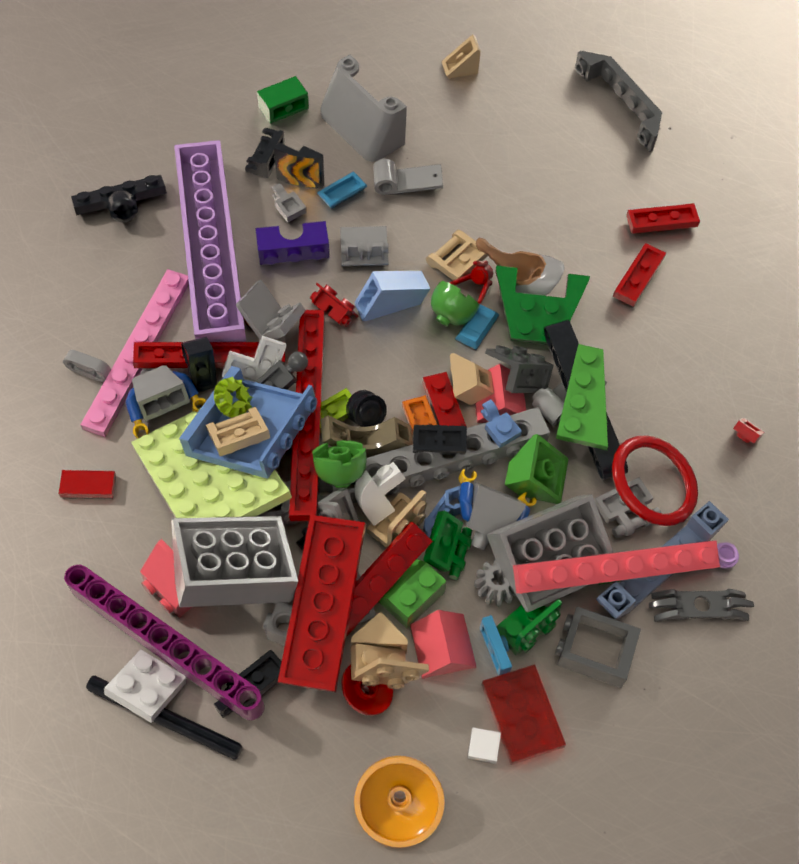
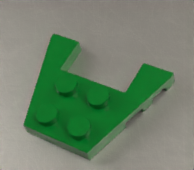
(530, 312)

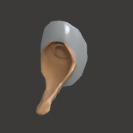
(535, 273)

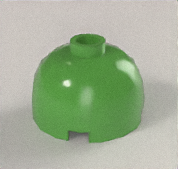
(452, 305)
(340, 463)

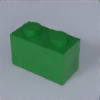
(283, 99)

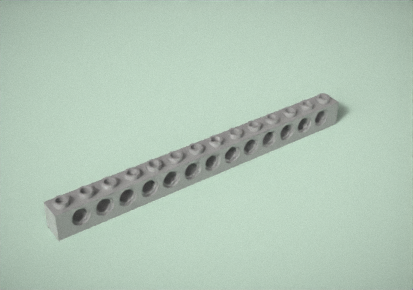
(487, 453)

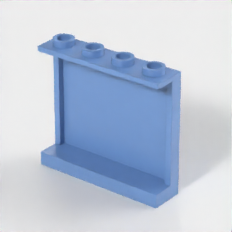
(282, 413)

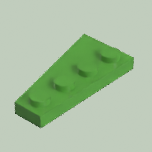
(584, 407)

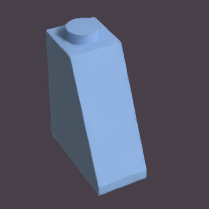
(391, 292)

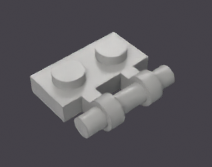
(613, 508)

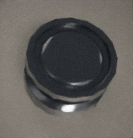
(366, 408)

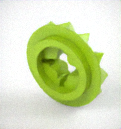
(224, 401)

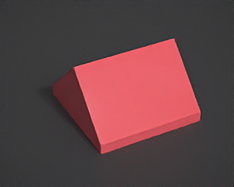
(503, 399)
(443, 643)

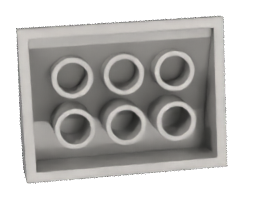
(552, 534)
(232, 561)

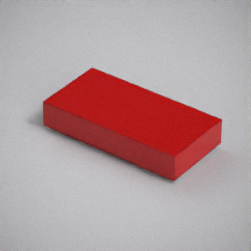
(87, 484)

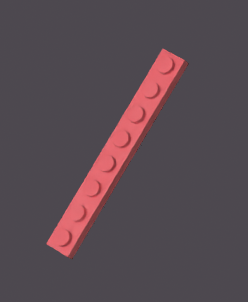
(615, 566)

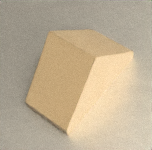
(463, 59)
(380, 633)

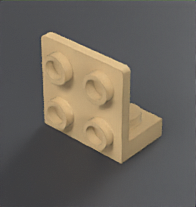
(383, 666)

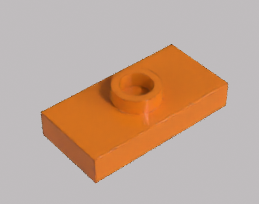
(418, 412)

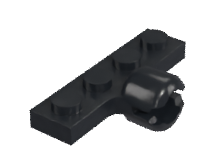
(119, 198)

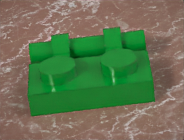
(446, 537)

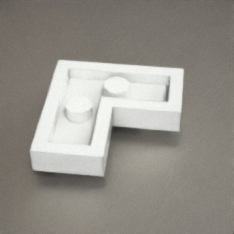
(266, 356)

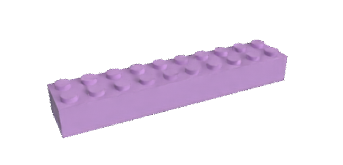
(209, 242)

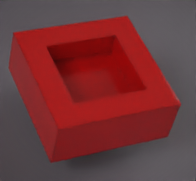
(748, 431)

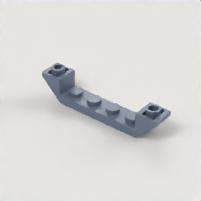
(629, 593)

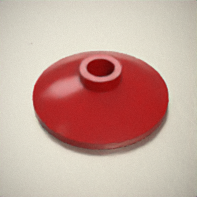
(372, 702)

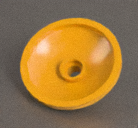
(397, 820)

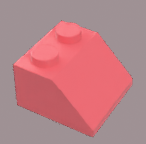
(160, 578)

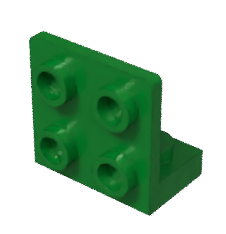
(524, 627)

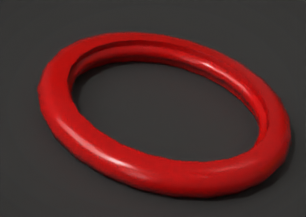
(630, 499)

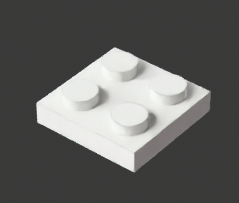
(145, 685)

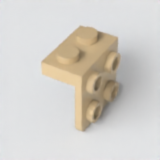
(406, 511)

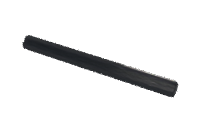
(180, 724)

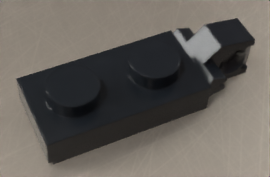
(261, 674)

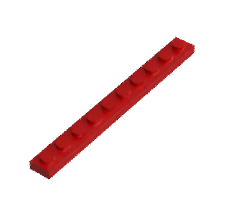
(303, 474)

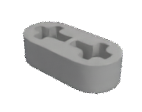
(87, 365)

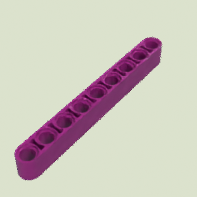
(171, 648)

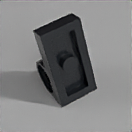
(200, 363)

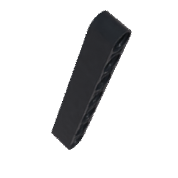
(563, 348)

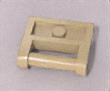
(461, 261)
(238, 432)

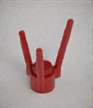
(480, 275)

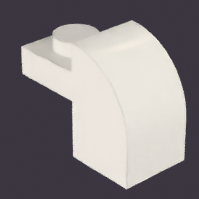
(371, 492)

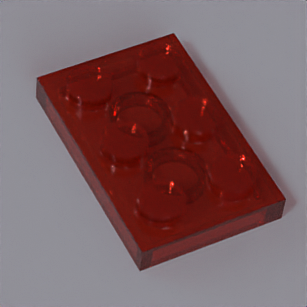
(523, 714)

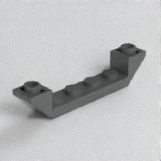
(593, 65)

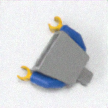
(157, 393)
(488, 508)

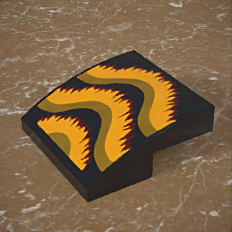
(299, 167)

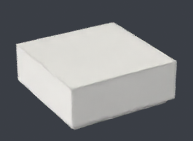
(484, 745)

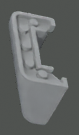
(362, 121)

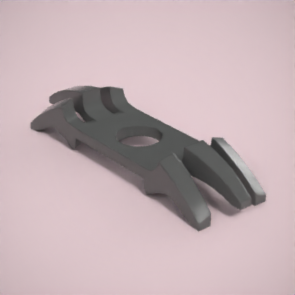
(684, 604)

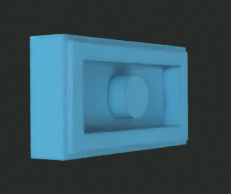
(496, 645)

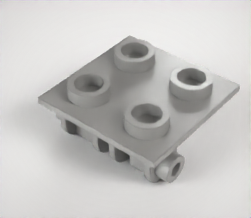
(364, 246)

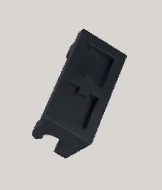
(264, 158)
(440, 439)

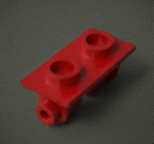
(341, 310)

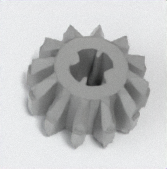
(491, 590)

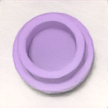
(727, 555)

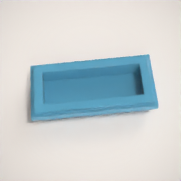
(342, 189)
(478, 327)

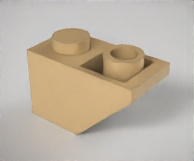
(470, 380)

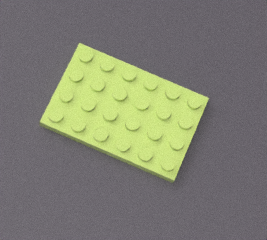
(200, 487)

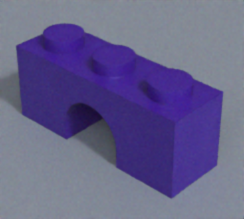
(277, 249)

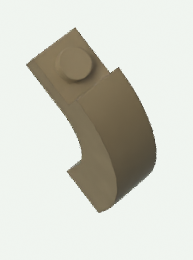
(375, 439)

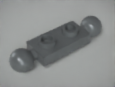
(282, 375)

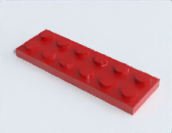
(322, 603)

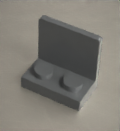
(527, 370)

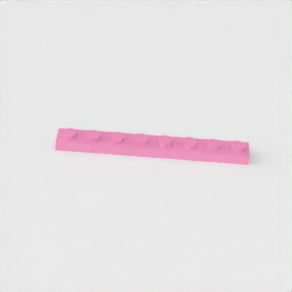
(148, 329)

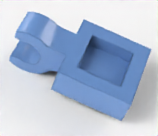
(500, 427)

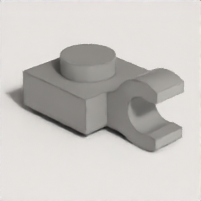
(287, 204)

